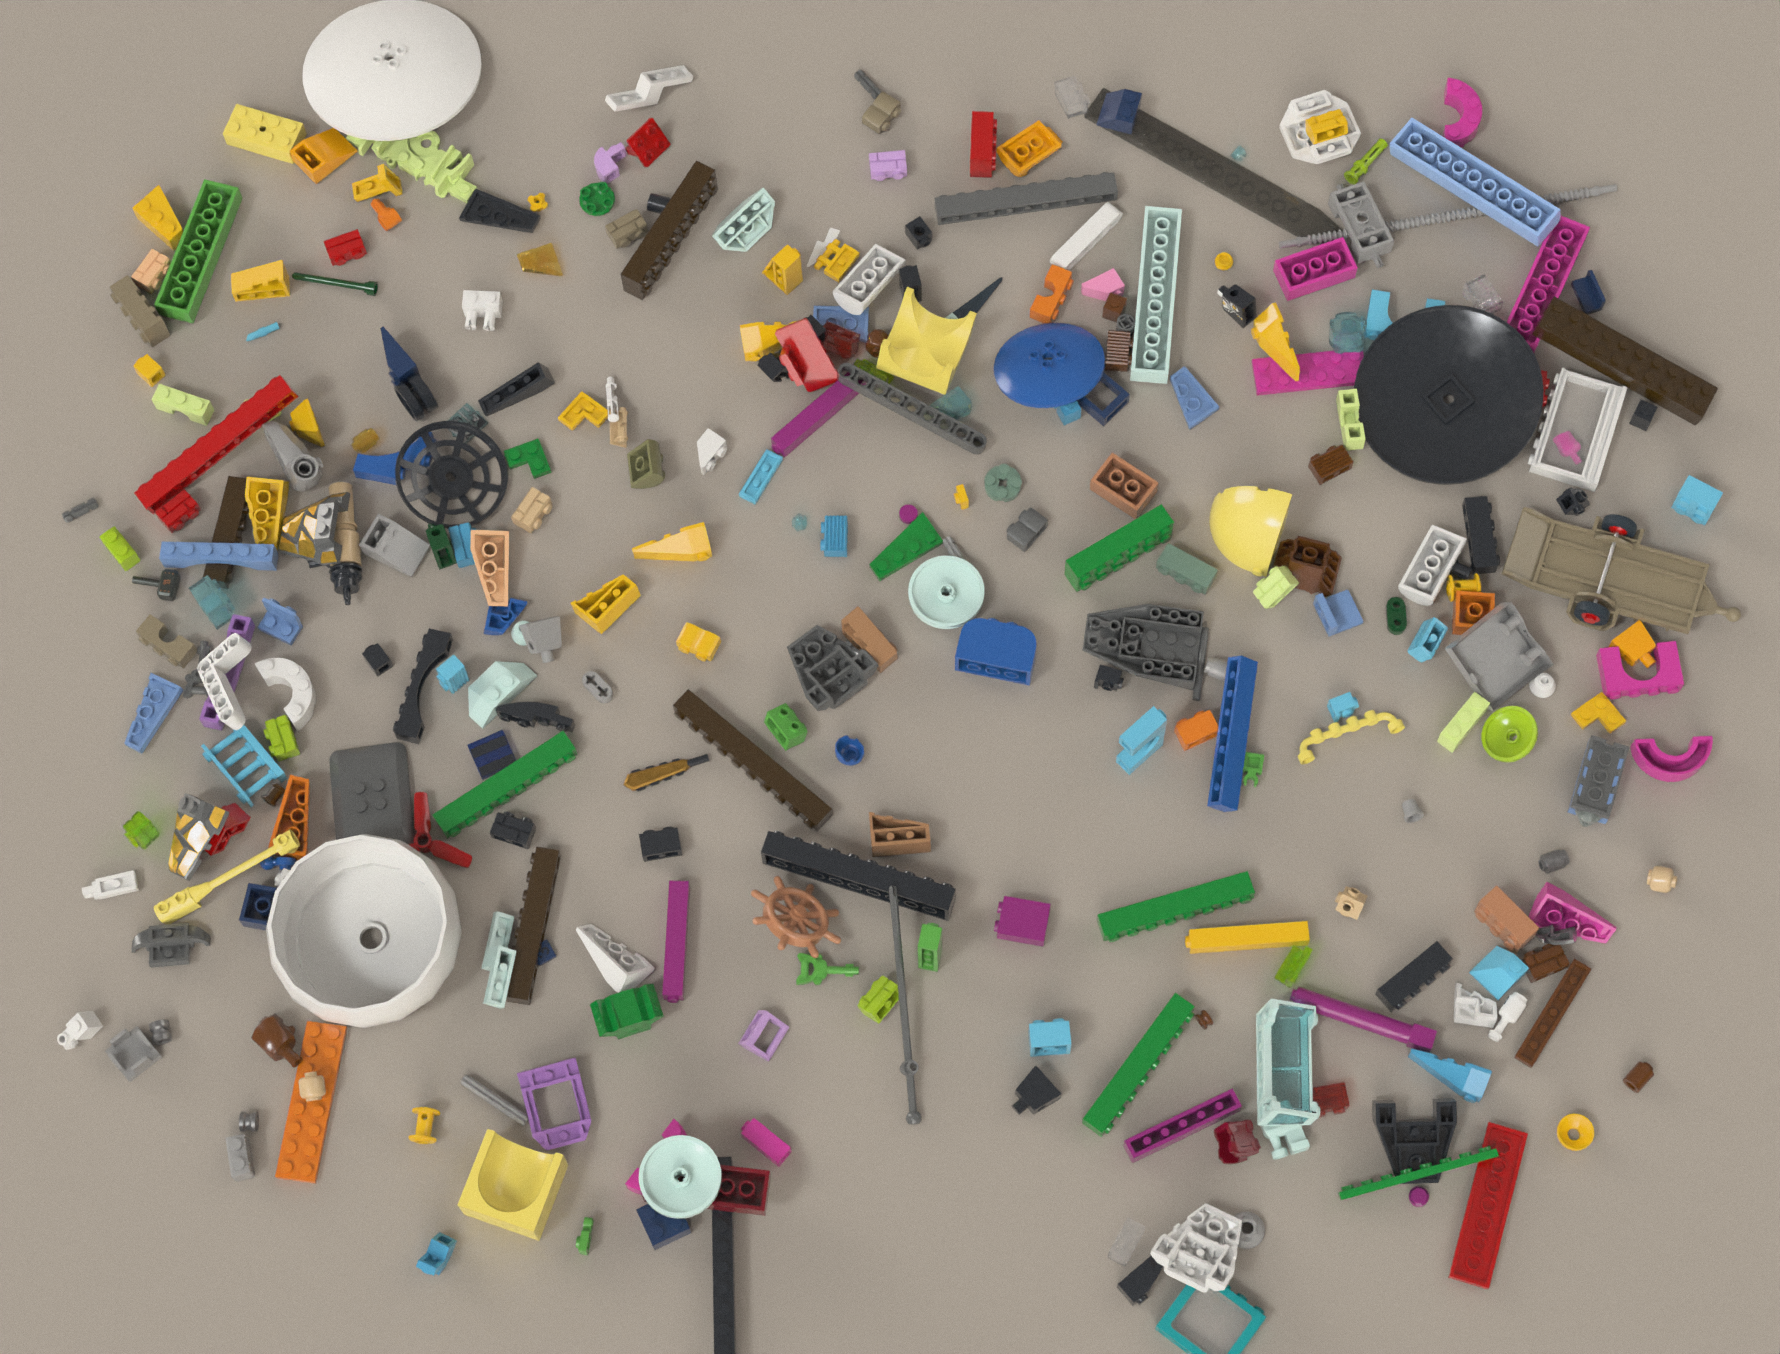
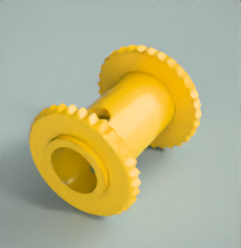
(1471, 585)
(424, 1127)

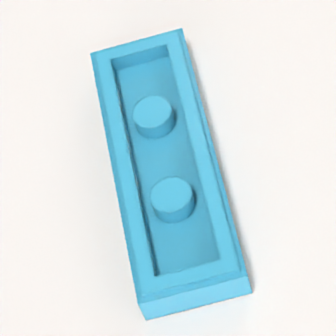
(760, 476)

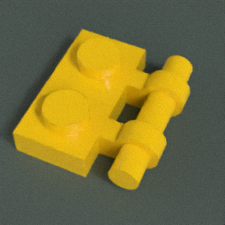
(840, 264)

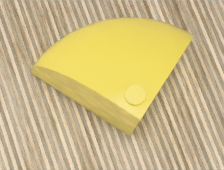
(1249, 525)

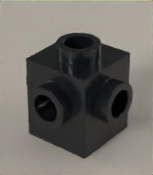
(1573, 501)

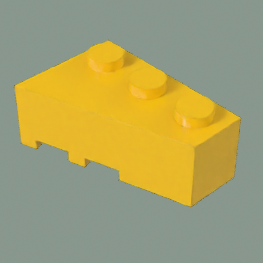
(785, 269)
(607, 604)

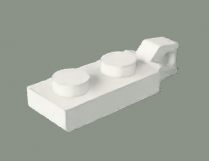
(112, 886)

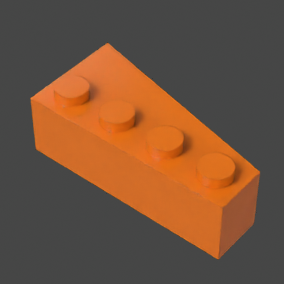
(294, 815)

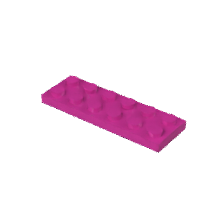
(1317, 371)

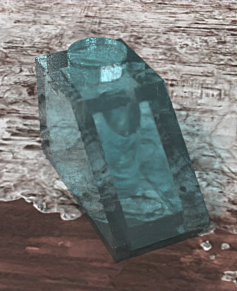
(954, 404)

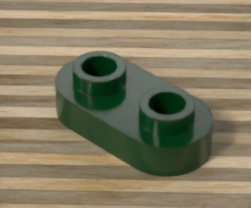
(1396, 614)

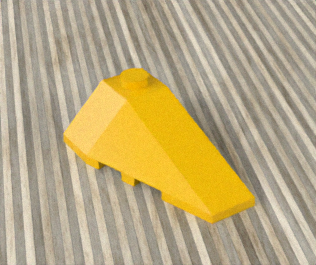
(688, 545)

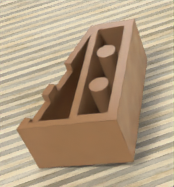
(864, 635)
(898, 836)

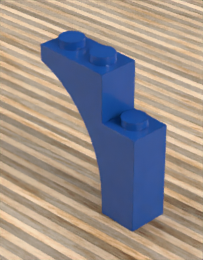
(383, 467)

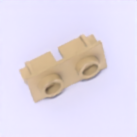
(618, 429)

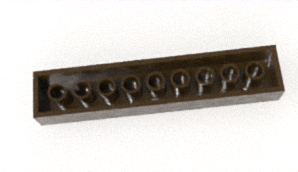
(1625, 361)

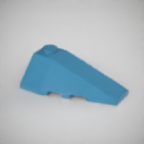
(1465, 1080)

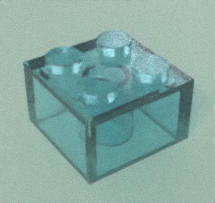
(212, 601)

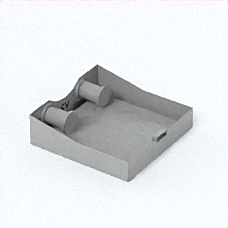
(1498, 655)

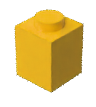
(149, 370)

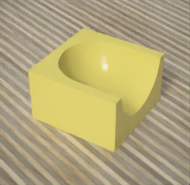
(512, 1186)

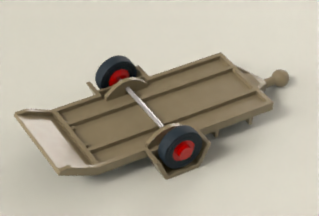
(1609, 569)

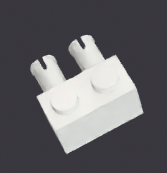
(481, 304)

